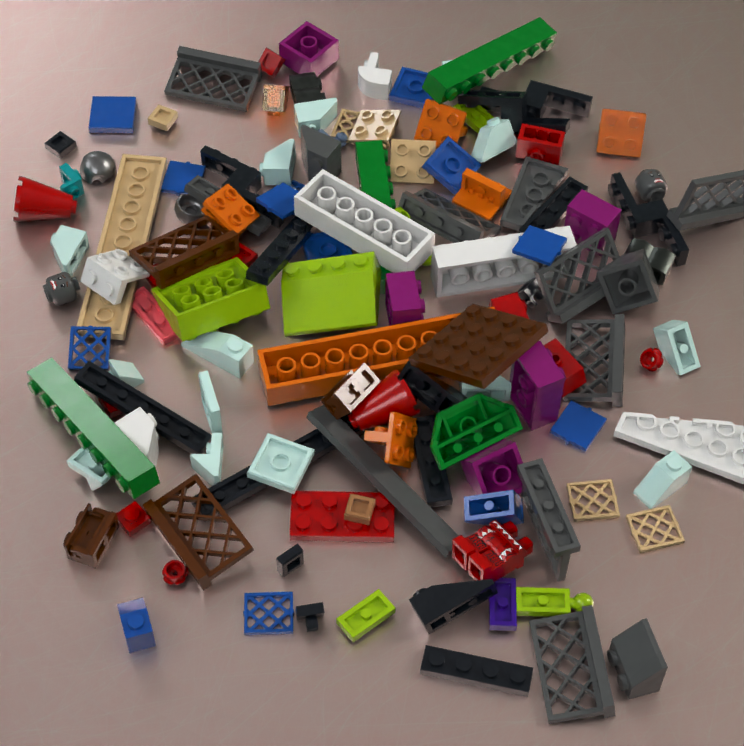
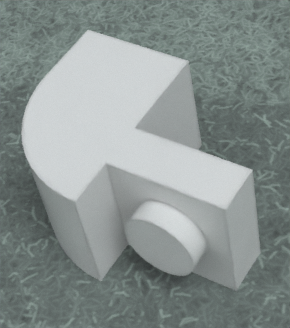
(373, 80)

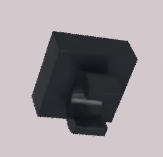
(528, 292)
(310, 613)

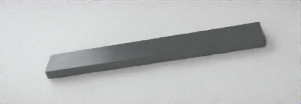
(385, 480)

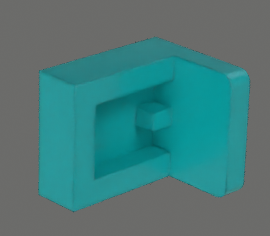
(72, 181)

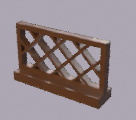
(189, 259)
(182, 546)

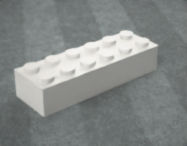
(363, 223)
(487, 264)

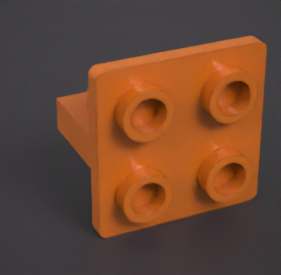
(439, 122)
(621, 132)
(481, 194)
(230, 210)
(397, 439)

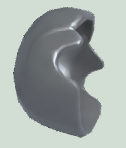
(97, 166)
(188, 208)

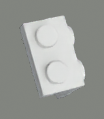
(110, 273)

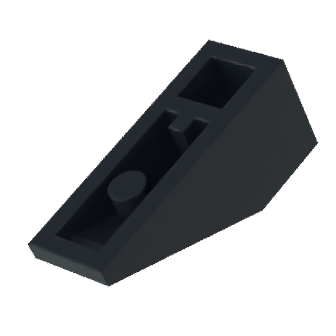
(430, 389)
(446, 602)

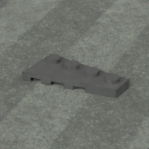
(531, 190)

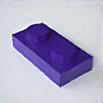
(503, 606)

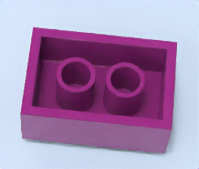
(537, 386)

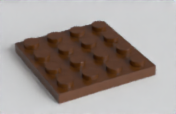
(478, 345)

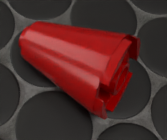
(41, 202)
(386, 397)

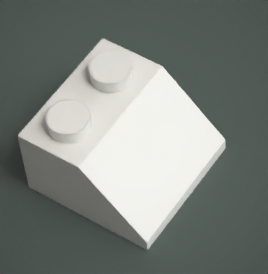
(142, 432)

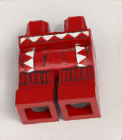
(491, 551)

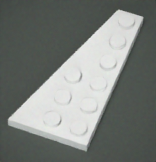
(701, 442)

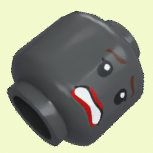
(651, 185)
(61, 288)

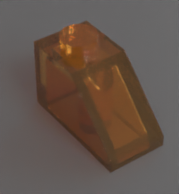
(275, 99)

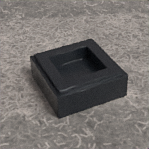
(60, 144)
(290, 560)

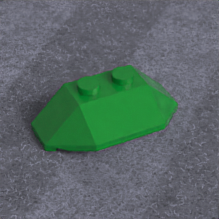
(471, 428)

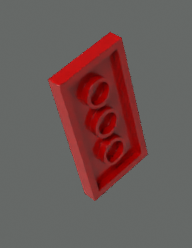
(321, 518)

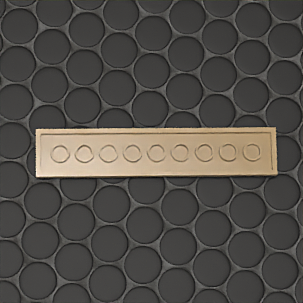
(125, 227)

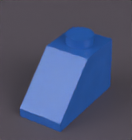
(487, 507)
(136, 625)

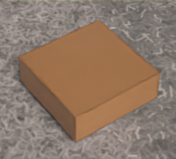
(359, 509)

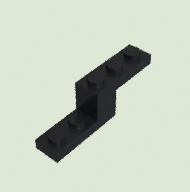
(544, 95)
(513, 107)
(240, 177)
(647, 218)

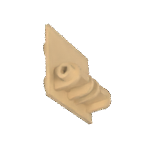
(375, 126)
(408, 159)

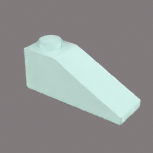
(223, 351)

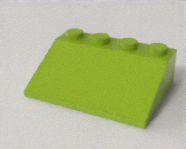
(330, 294)
(211, 299)

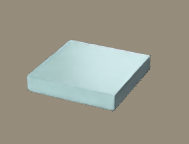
(210, 403)
(280, 463)

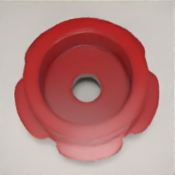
(646, 359)
(172, 567)

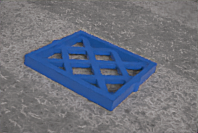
(72, 346)
(268, 596)

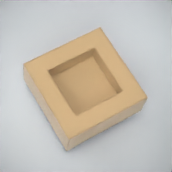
(162, 117)

